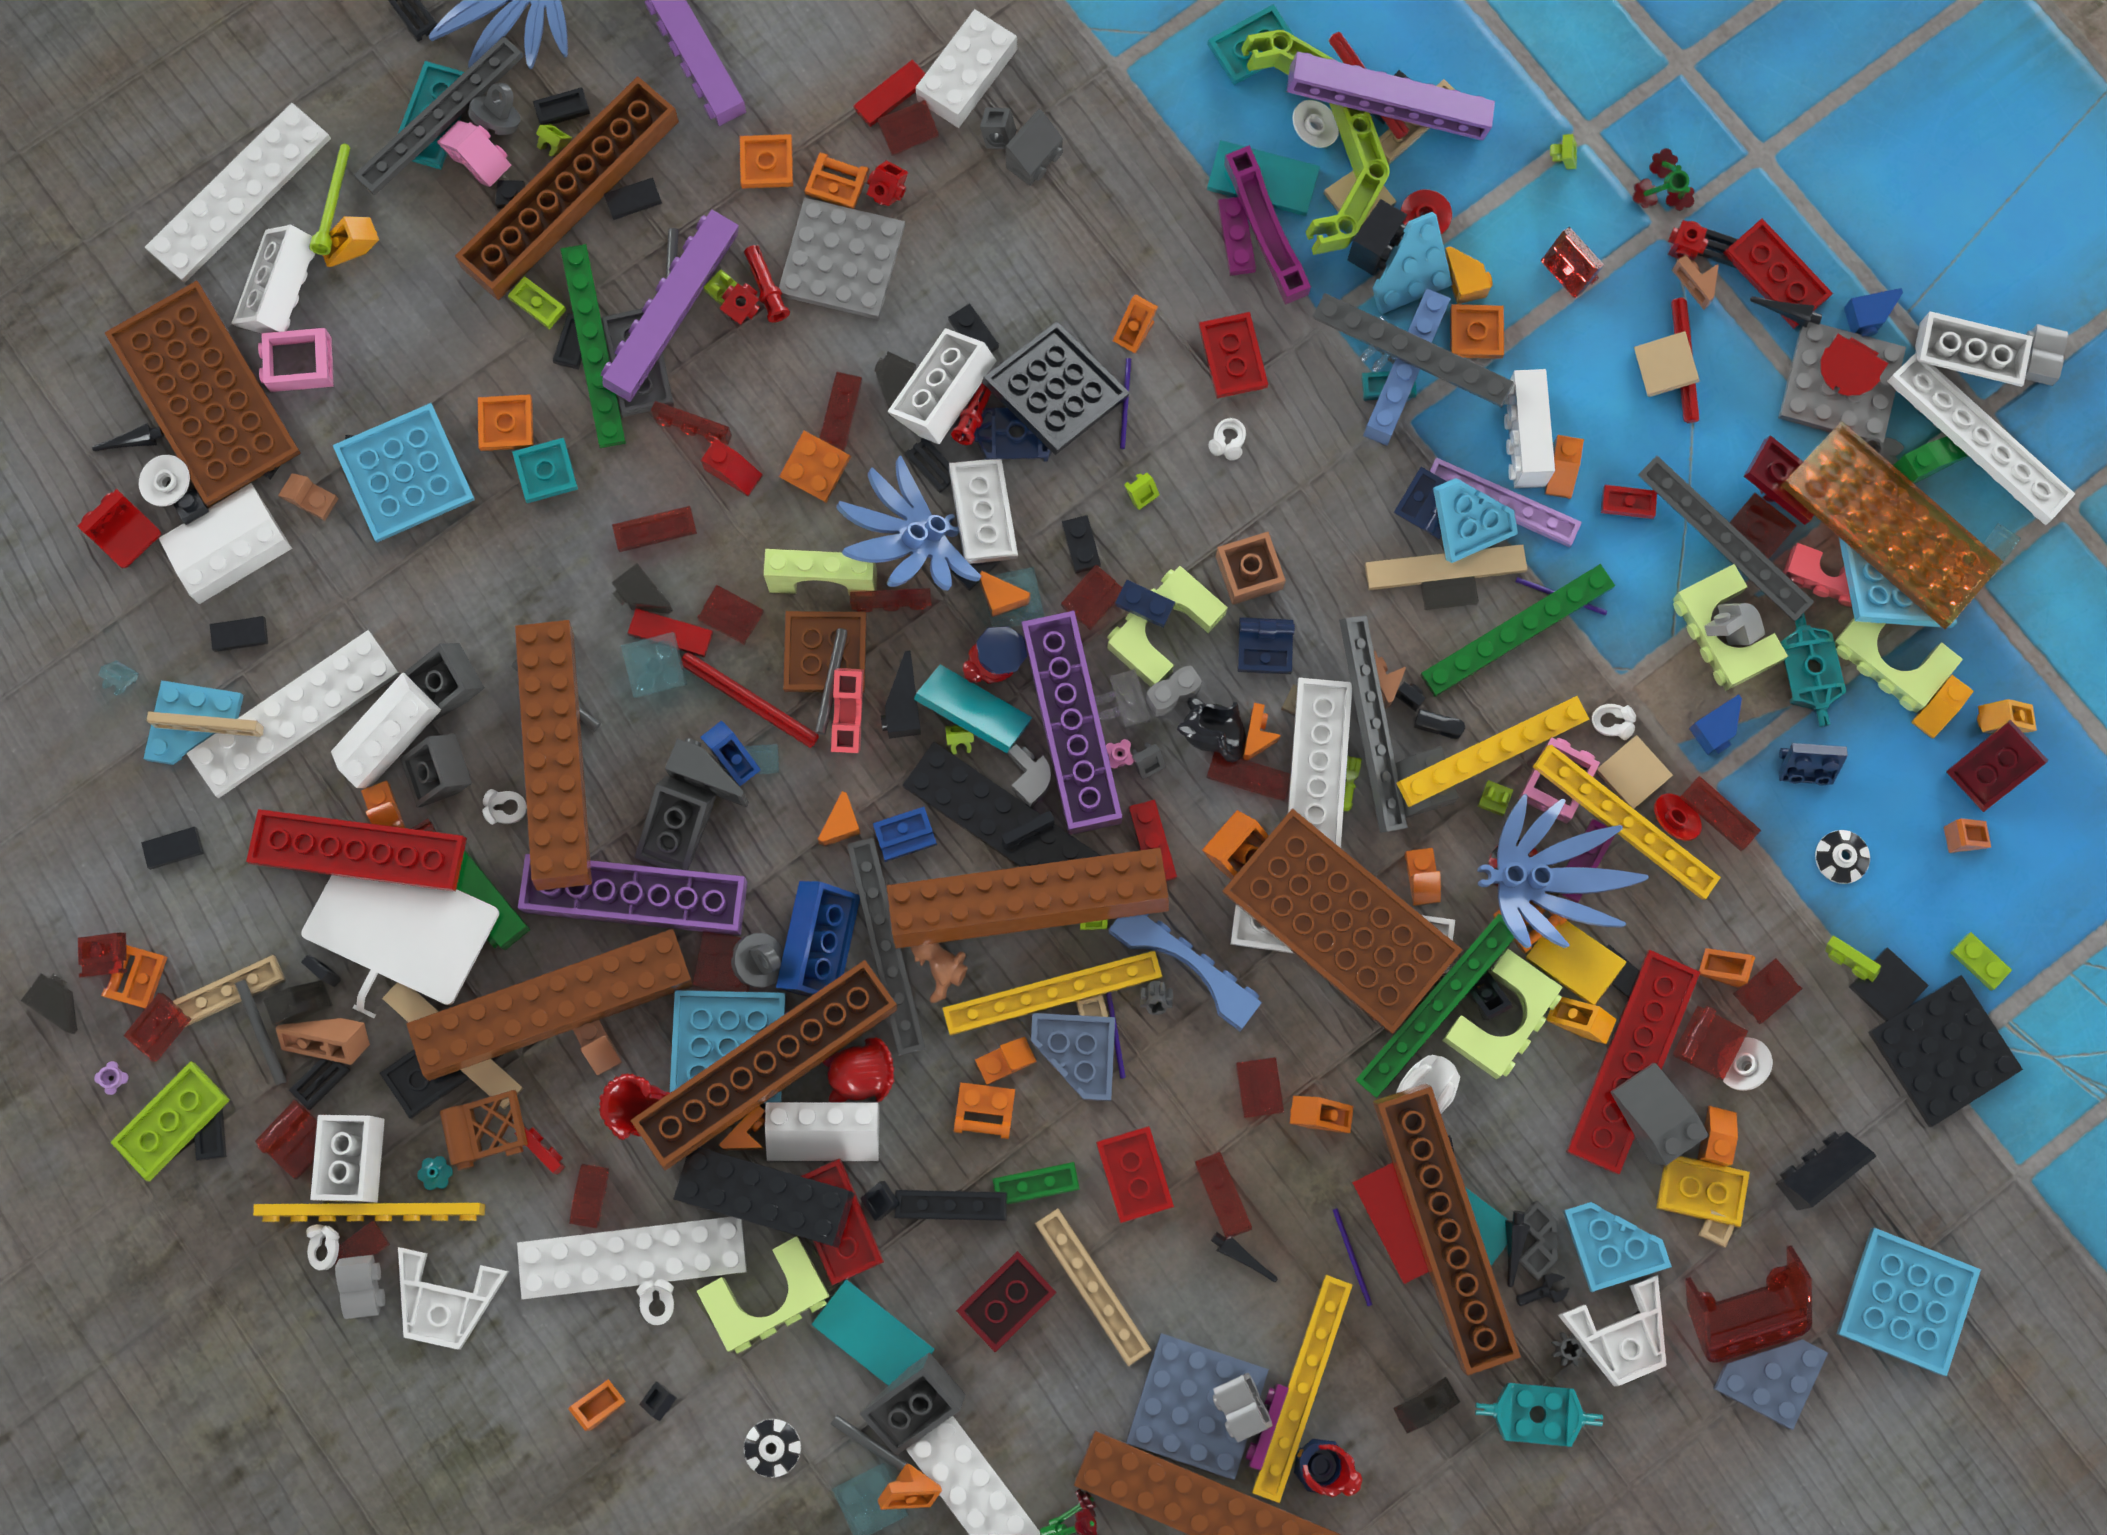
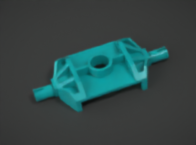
(1807, 687)
(1561, 1420)

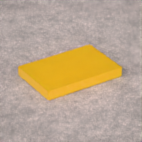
(1582, 967)
(1699, 1186)

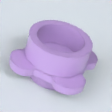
(103, 1075)

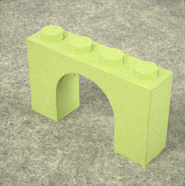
(788, 567)
(1131, 642)
(1729, 663)
(1911, 687)
(1535, 994)
(804, 1293)

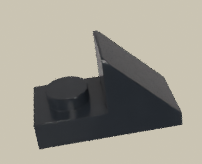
(1489, 997)

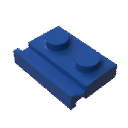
(904, 834)

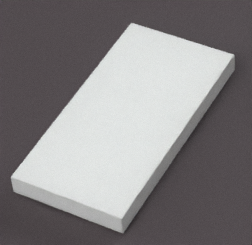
(983, 511)

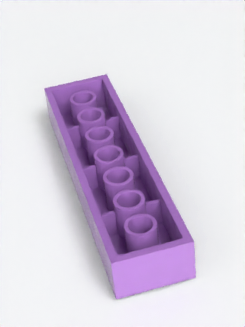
(1071, 723)
(644, 898)

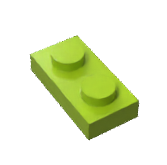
(537, 302)
(1981, 961)
(1859, 963)

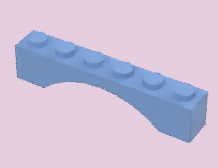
(1403, 375)
(1231, 1000)

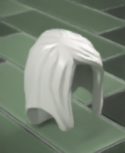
(1436, 1072)

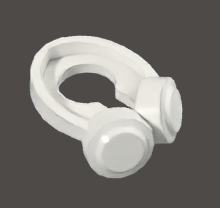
(1233, 450)
(1622, 730)
(493, 798)
(316, 1234)
(646, 1291)

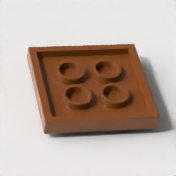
(811, 643)

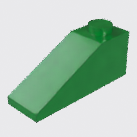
(1929, 459)

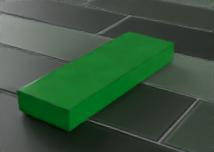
(1038, 1183)

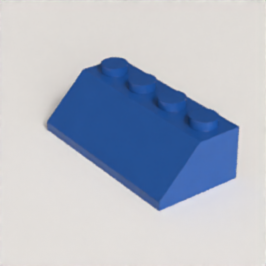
(817, 937)

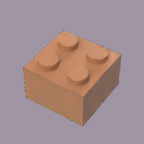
(1250, 568)

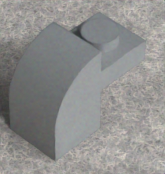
(1737, 622)
(1036, 778)

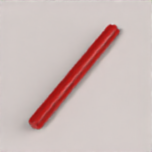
(749, 700)

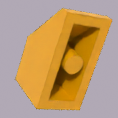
(351, 239)
(1467, 276)
(1942, 706)
(1996, 714)
(1582, 1019)

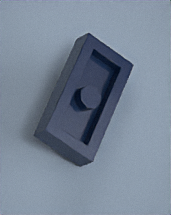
(1145, 603)

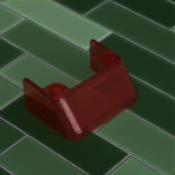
(1755, 1317)

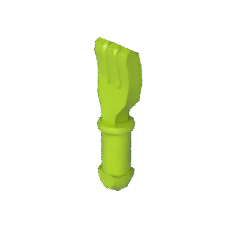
(1352, 774)

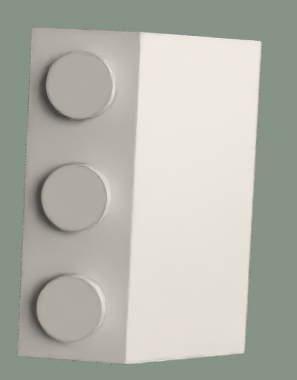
(347, 1158)

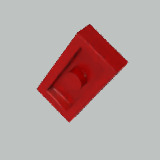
(1629, 501)
(549, 1157)

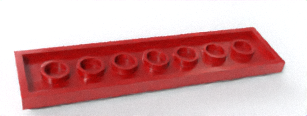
(356, 850)
(1639, 1040)

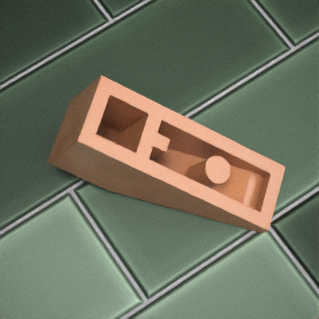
(328, 1039)

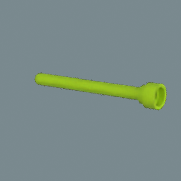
(321, 241)

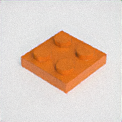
(766, 161)
(1477, 331)
(505, 422)
(815, 466)

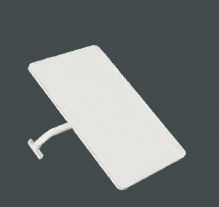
(402, 933)

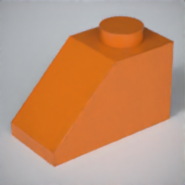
(1567, 462)
(1321, 1114)
(1722, 1139)

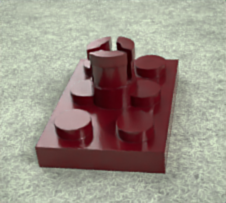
(1769, 470)
(1997, 765)

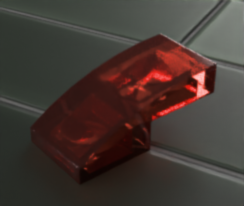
(589, 1196)
(364, 1242)

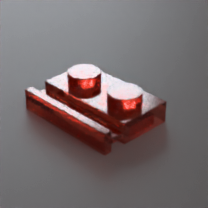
(908, 127)
(1092, 597)
(730, 614)
(102, 954)
(1767, 991)
(157, 1027)
(1259, 1087)

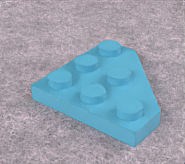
(1413, 266)
(1470, 519)
(170, 745)
(1612, 1247)

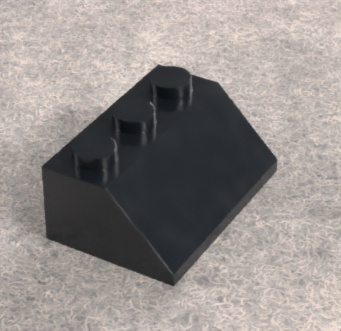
(1824, 1169)

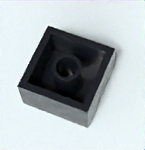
(1377, 238)

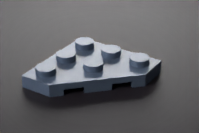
(1079, 1050)
(1774, 1380)

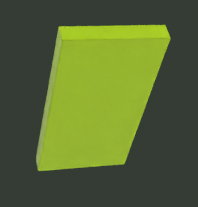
(170, 1121)

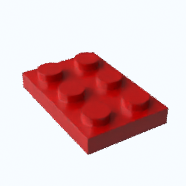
(1233, 355)
(1134, 1174)

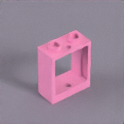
(324, 365)
(1544, 801)

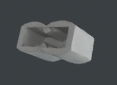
(2046, 354)
(1179, 688)
(359, 1286)
(1243, 1407)

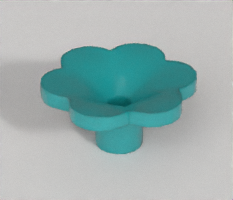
(441, 1175)

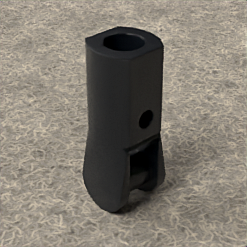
(1439, 724)

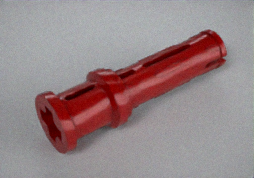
(769, 293)
(971, 417)

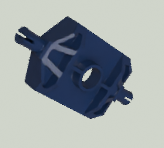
(997, 442)

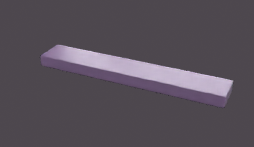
(1527, 512)

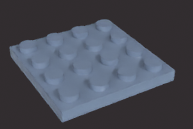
(1178, 1407)

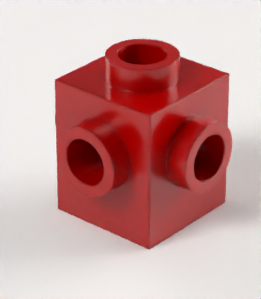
(887, 183)
(1687, 240)
(736, 312)

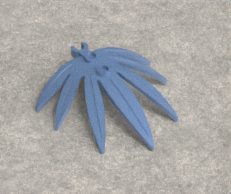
(472, 10)
(918, 534)
(1528, 878)

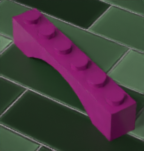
(1264, 222)

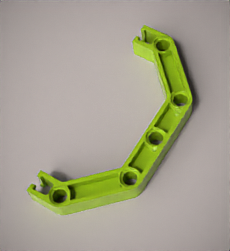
(1361, 147)

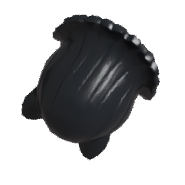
(1214, 729)

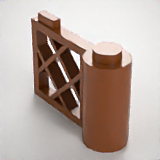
(463, 1135)

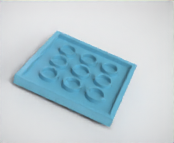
(403, 472)
(1876, 598)
(714, 1024)
(1908, 1301)

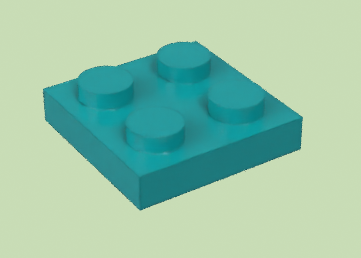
(545, 470)

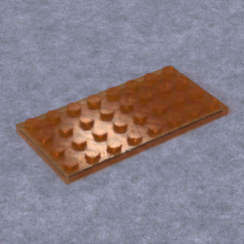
(1893, 524)

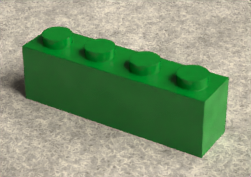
(509, 925)

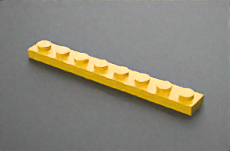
(1492, 751)
(1636, 828)
(1052, 992)
(357, 1211)
(1302, 1388)

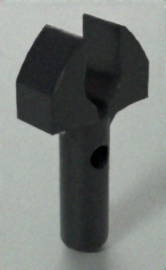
(1543, 1291)

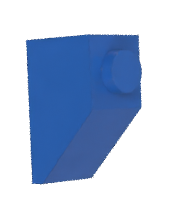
(1870, 312)
(1718, 727)
(730, 753)

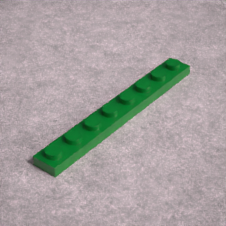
(592, 344)
(1517, 630)
(1436, 1007)

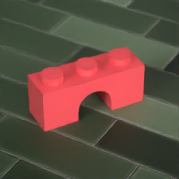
(1805, 571)
(847, 710)

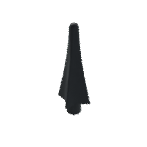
(1799, 313)
(138, 437)
(1516, 1235)
(1235, 1251)

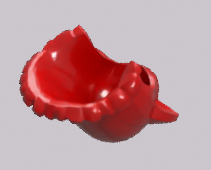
(861, 1072)
(626, 1099)

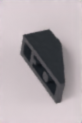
(900, 707)

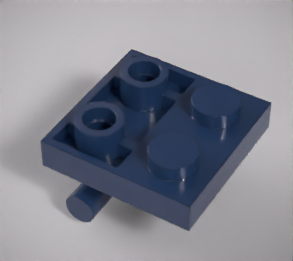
(1419, 503)
(1265, 645)
(1811, 763)

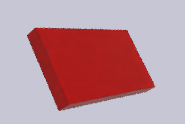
(1776, 269)
(1390, 1216)
(857, 1246)

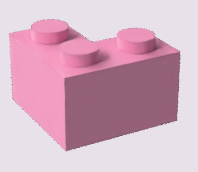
(472, 147)

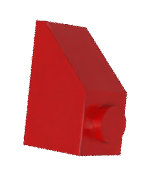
(731, 467)

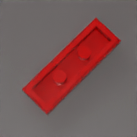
(889, 93)
(688, 636)

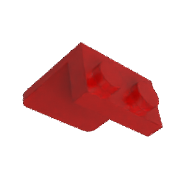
(119, 529)

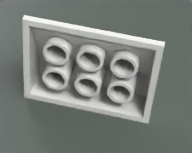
(224, 544)

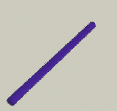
(1125, 404)
(1549, 591)
(1116, 1037)
(1352, 1257)

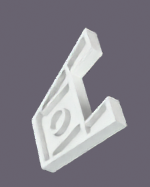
(438, 1312)
(1628, 1346)

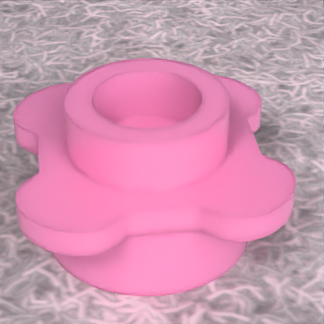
(1118, 761)

